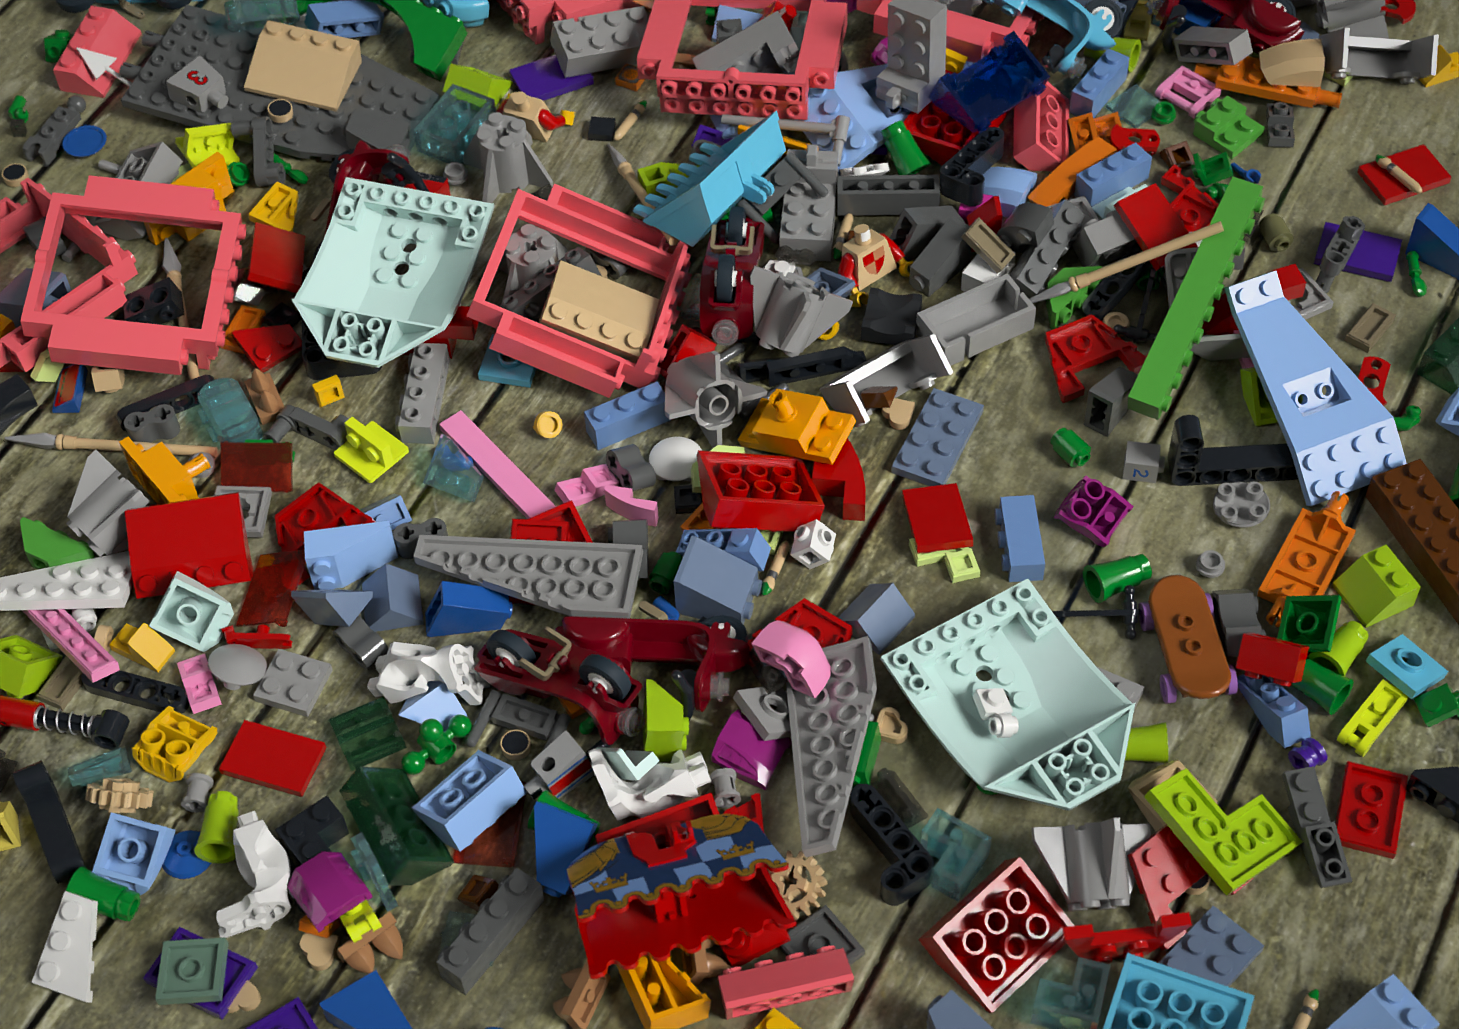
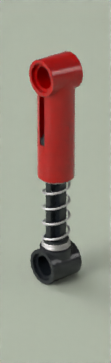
(104, 729)

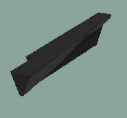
(800, 367)

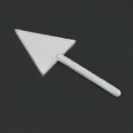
(100, 63)

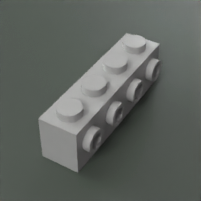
(423, 393)

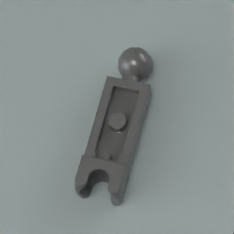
(54, 130)

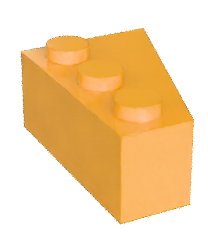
(664, 995)

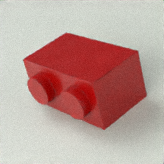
(1272, 658)

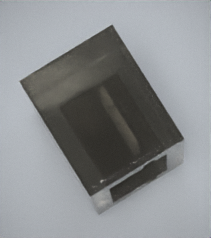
(18, 127)

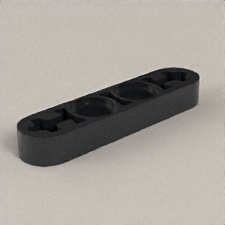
(1124, 282)
(168, 397)
(133, 693)

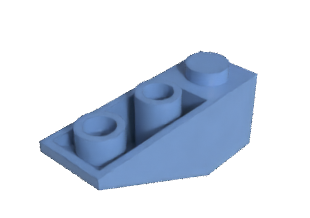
(743, 543)
(1276, 709)

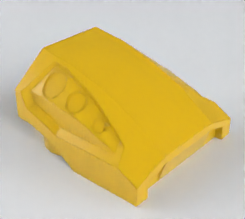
(172, 744)

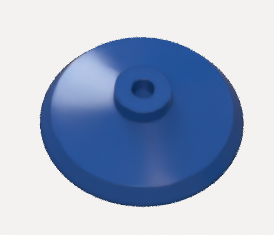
(84, 141)
(181, 859)

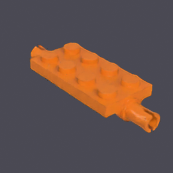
(1249, 79)
(1308, 556)

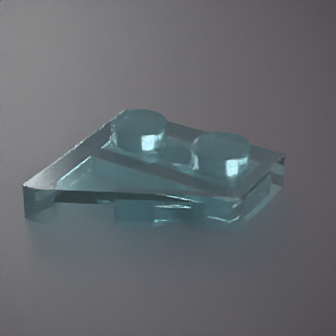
(453, 471)
(105, 765)
(370, 870)

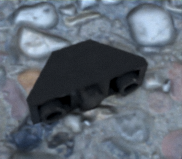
(1437, 788)

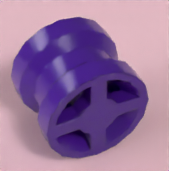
(1308, 754)

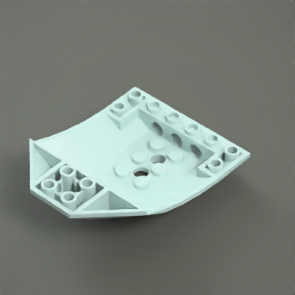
(352, 293)
(1066, 709)

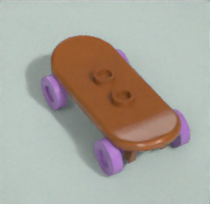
(1187, 639)

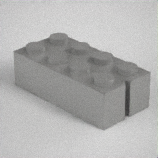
(599, 41)
(978, 318)

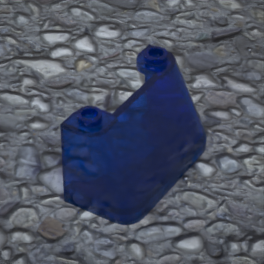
(991, 85)

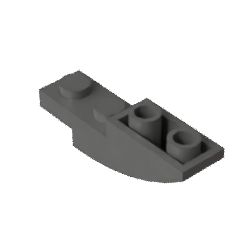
(1313, 826)

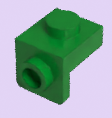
(56, 45)
(1212, 169)
(1438, 704)

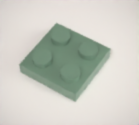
(192, 971)

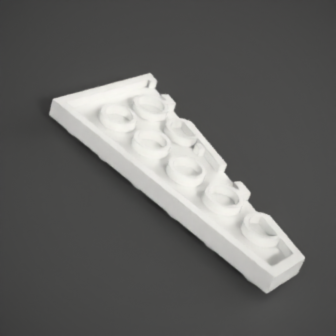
(74, 585)

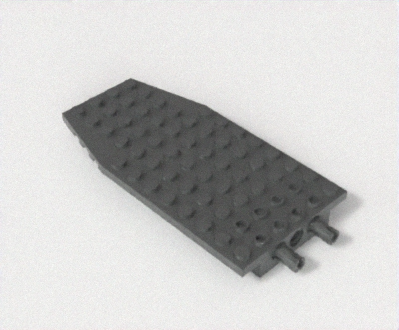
(308, 133)

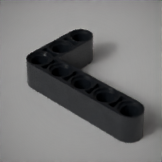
(320, 367)
(1196, 465)

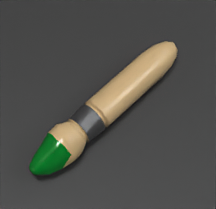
(638, 109)
(1399, 174)
(843, 235)
(775, 568)
(1310, 1004)

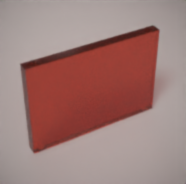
(257, 465)

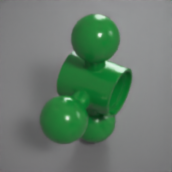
(435, 743)

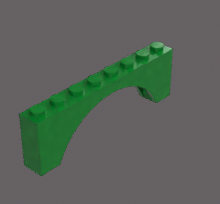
(433, 34)

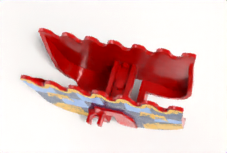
(695, 890)

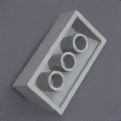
(148, 164)

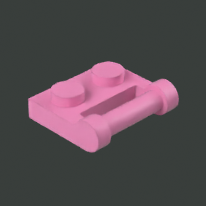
(1191, 86)

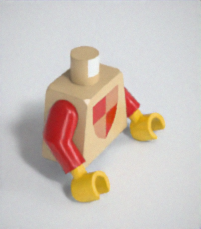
(535, 113)
(868, 259)

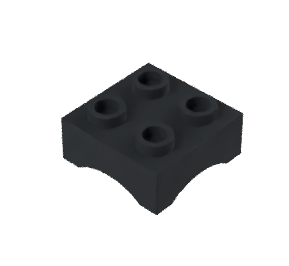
(890, 317)

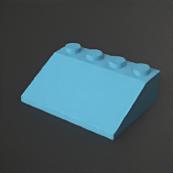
(1168, 998)

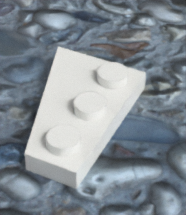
(67, 954)

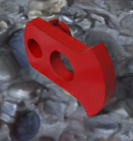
(1404, 12)
(1120, 138)
(1380, 374)

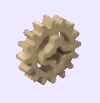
(119, 795)
(794, 886)

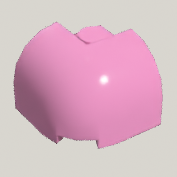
(795, 654)

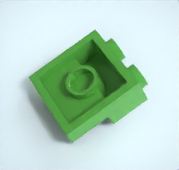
(1227, 127)

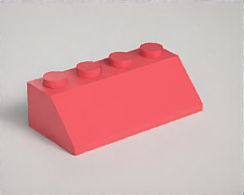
(103, 33)
(1042, 130)
(785, 982)

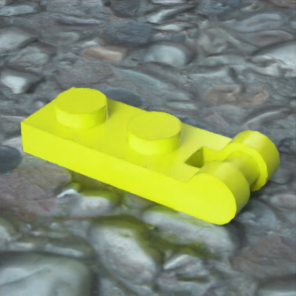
(1373, 717)
(360, 920)

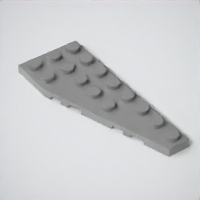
(556, 575)
(829, 741)

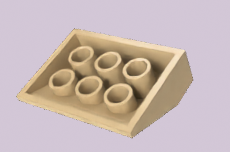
(303, 65)
(599, 311)

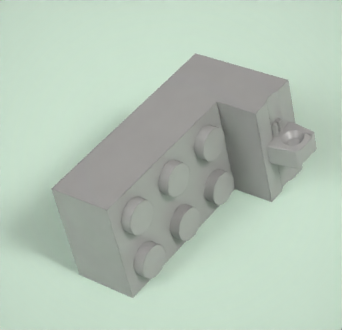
(757, 49)
(914, 53)
(807, 216)

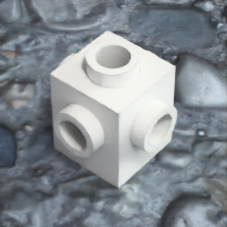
(813, 544)

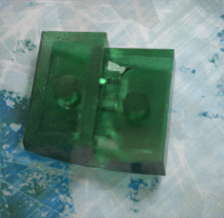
(367, 733)

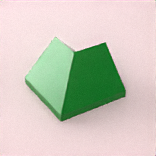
(1310, 621)

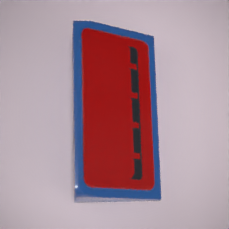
(70, 389)

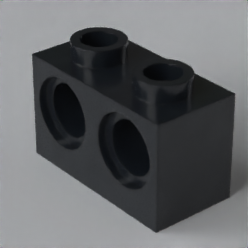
(155, 303)

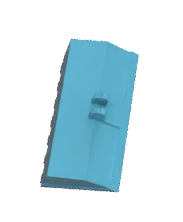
(717, 184)

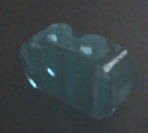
(255, 13)
(227, 412)

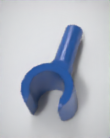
(1251, 175)

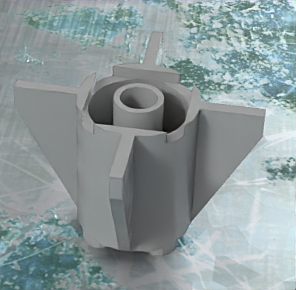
(1361, 16)
(505, 156)
(528, 255)
(791, 310)
(706, 394)
(101, 506)
(1091, 861)

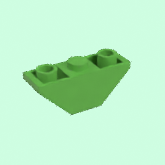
(1062, 307)
(50, 547)

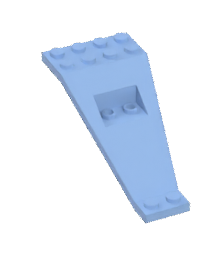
(855, 98)
(1334, 436)

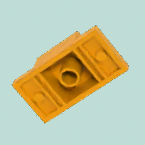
(208, 174)
(797, 427)
(162, 473)

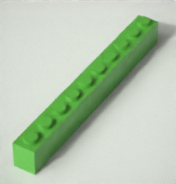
(1195, 299)

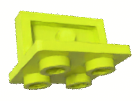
(205, 141)
(369, 449)

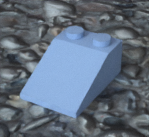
(347, 553)
(1387, 1007)

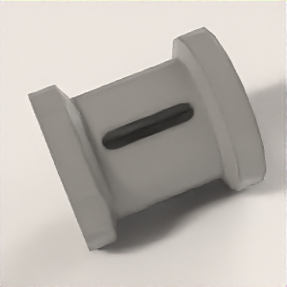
(725, 787)
(197, 792)

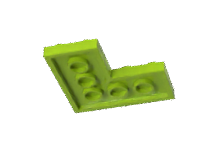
(1226, 846)

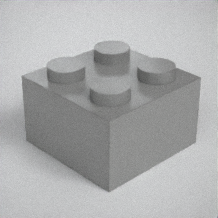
(1103, 240)

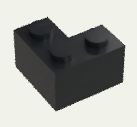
(312, 831)

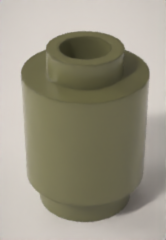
(1276, 232)

